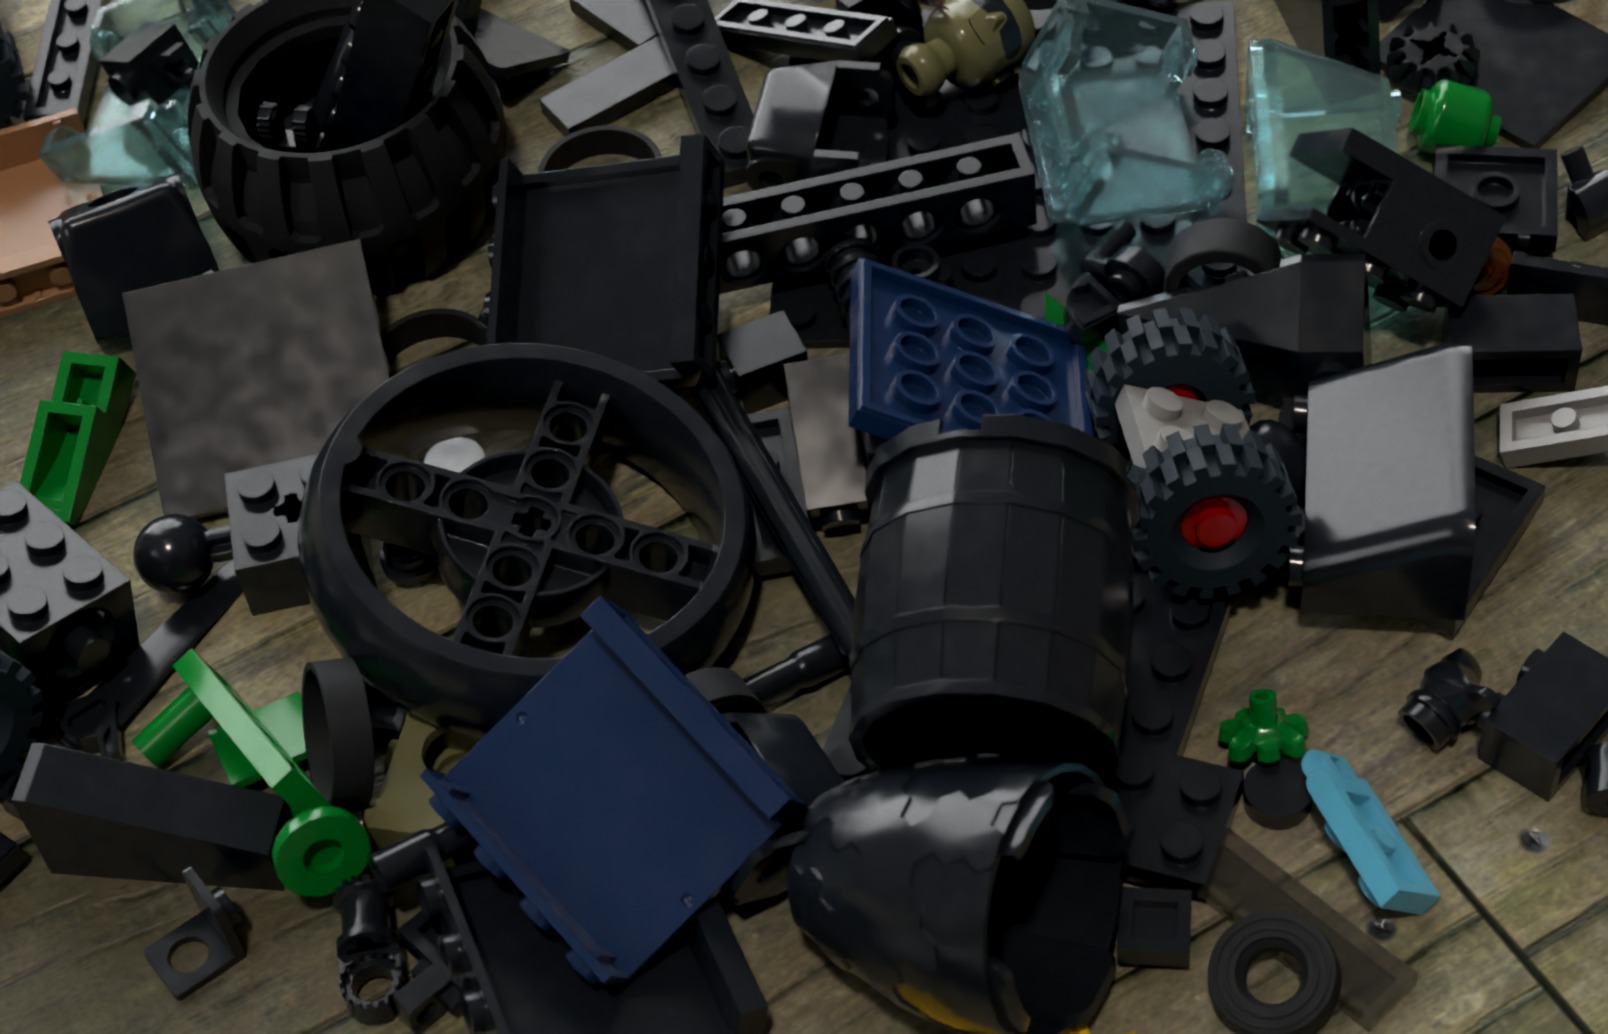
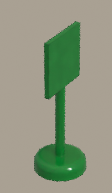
(318, 844)

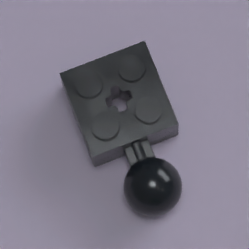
(264, 507)

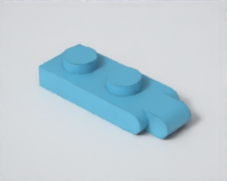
(1368, 835)

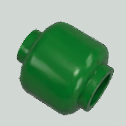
(1453, 116)

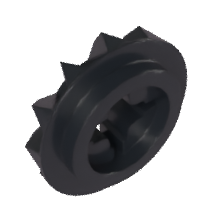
(1406, 54)

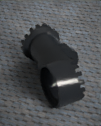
(367, 947)

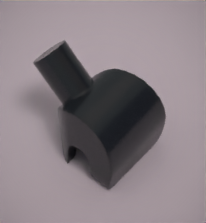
(1586, 194)

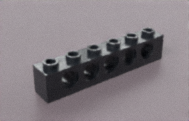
(893, 204)

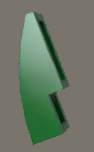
(76, 431)

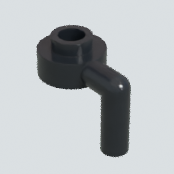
(1126, 268)

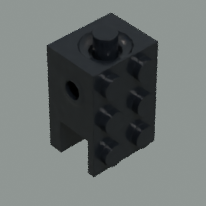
(1416, 229)
(60, 600)

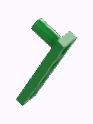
(210, 697)

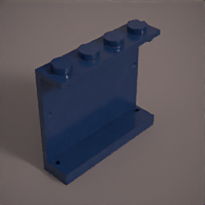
(614, 799)

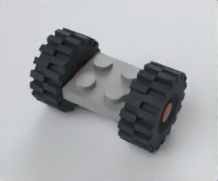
(1209, 487)

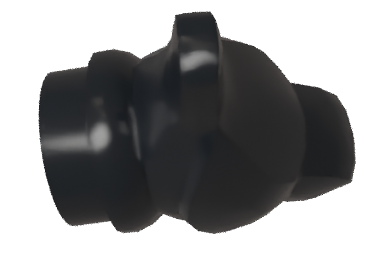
(1447, 700)

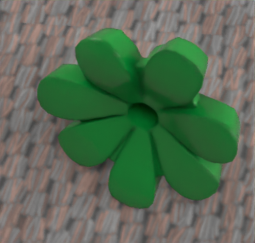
(1264, 730)

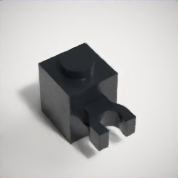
(150, 64)

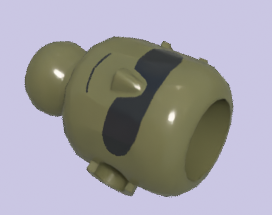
(968, 46)

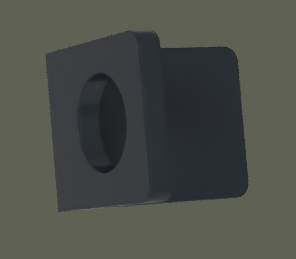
(211, 927)

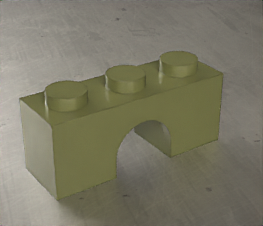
(404, 796)

